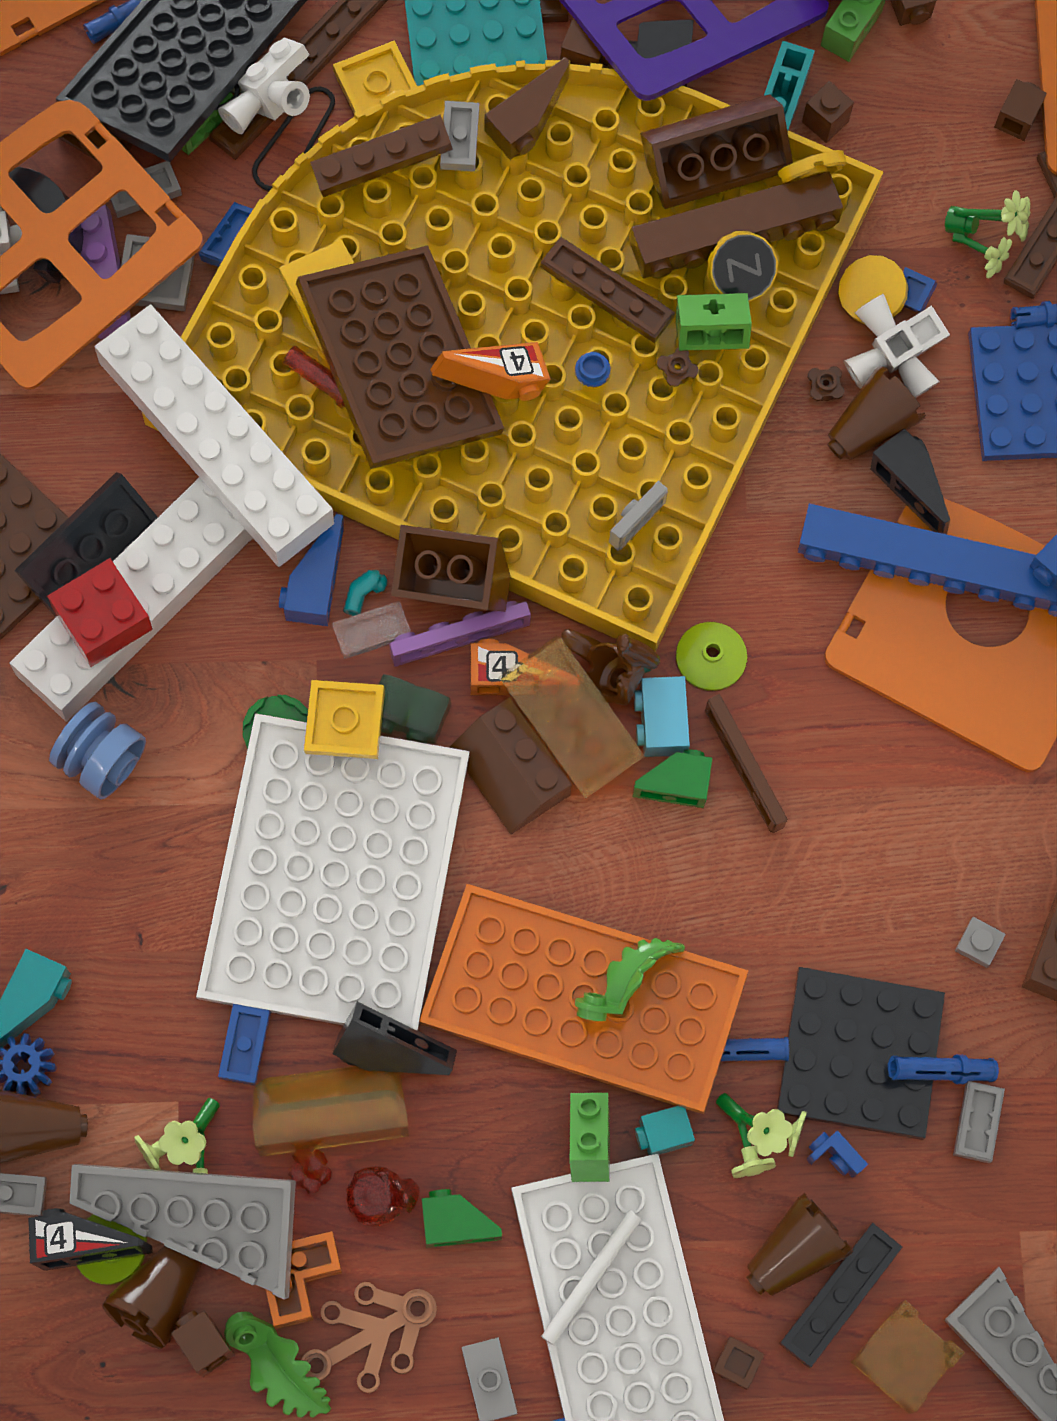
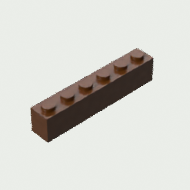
(771, 213)

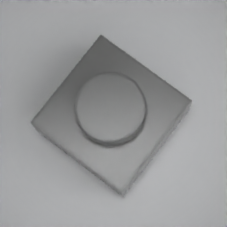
(980, 942)

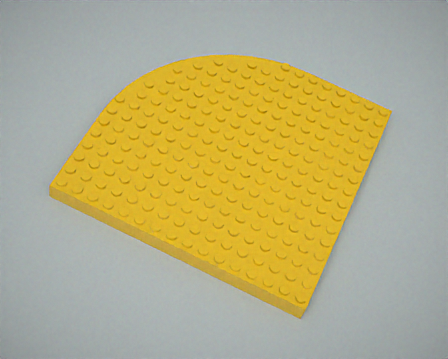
(575, 450)

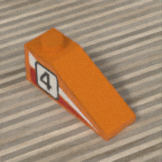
(496, 370)
(490, 661)

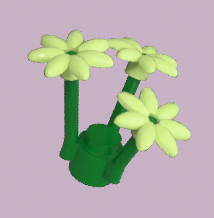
(966, 221)

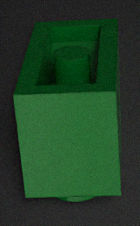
(677, 780)
(455, 1221)

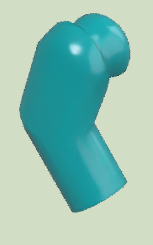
(362, 586)

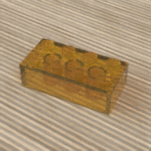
(571, 716)

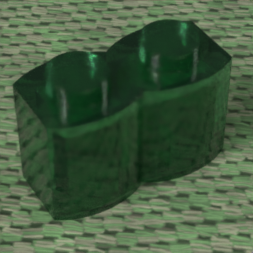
(413, 710)

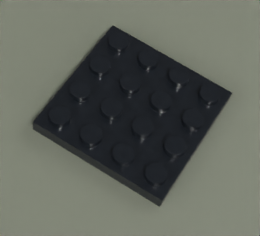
(841, 1051)

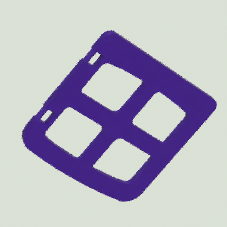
(723, 44)

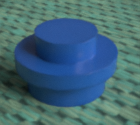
(592, 369)

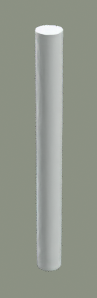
(591, 1278)

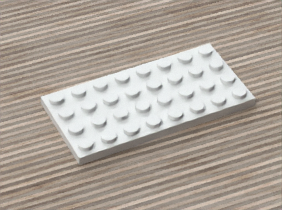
(638, 1335)

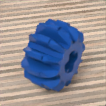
(37, 1059)

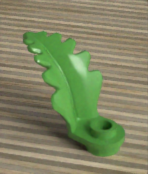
(624, 979)
(275, 1366)

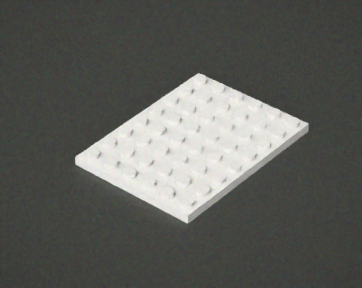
(333, 877)

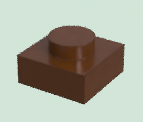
(738, 1363)

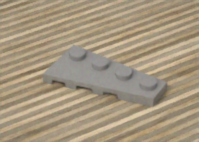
(1005, 1340)

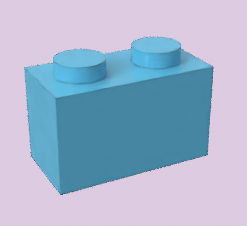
(663, 716)

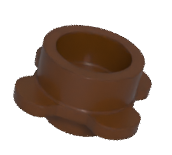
(673, 376)
(825, 393)

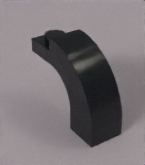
(47, 198)

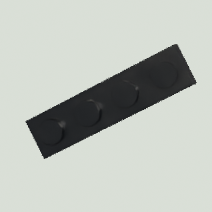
(840, 1295)

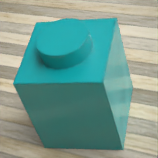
(664, 1131)

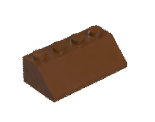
(717, 150)

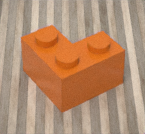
(310, 1260)

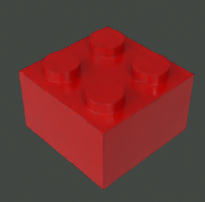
(100, 612)

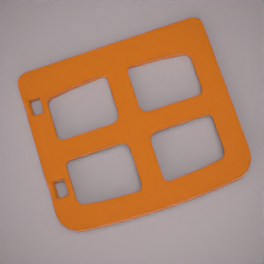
(48, 238)

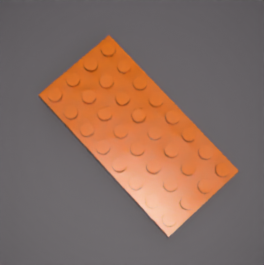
(514, 987)

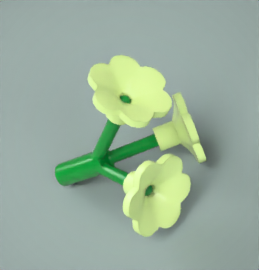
(768, 1134)
(181, 1141)

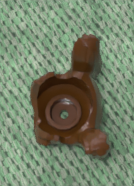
(614, 666)

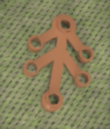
(375, 1332)

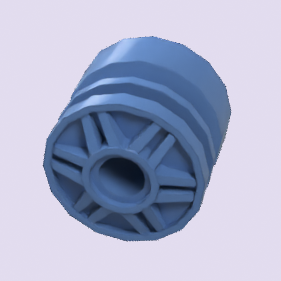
(97, 750)

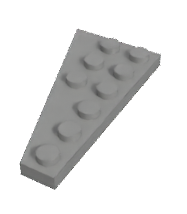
(213, 1218)

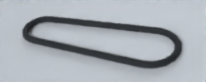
(284, 125)

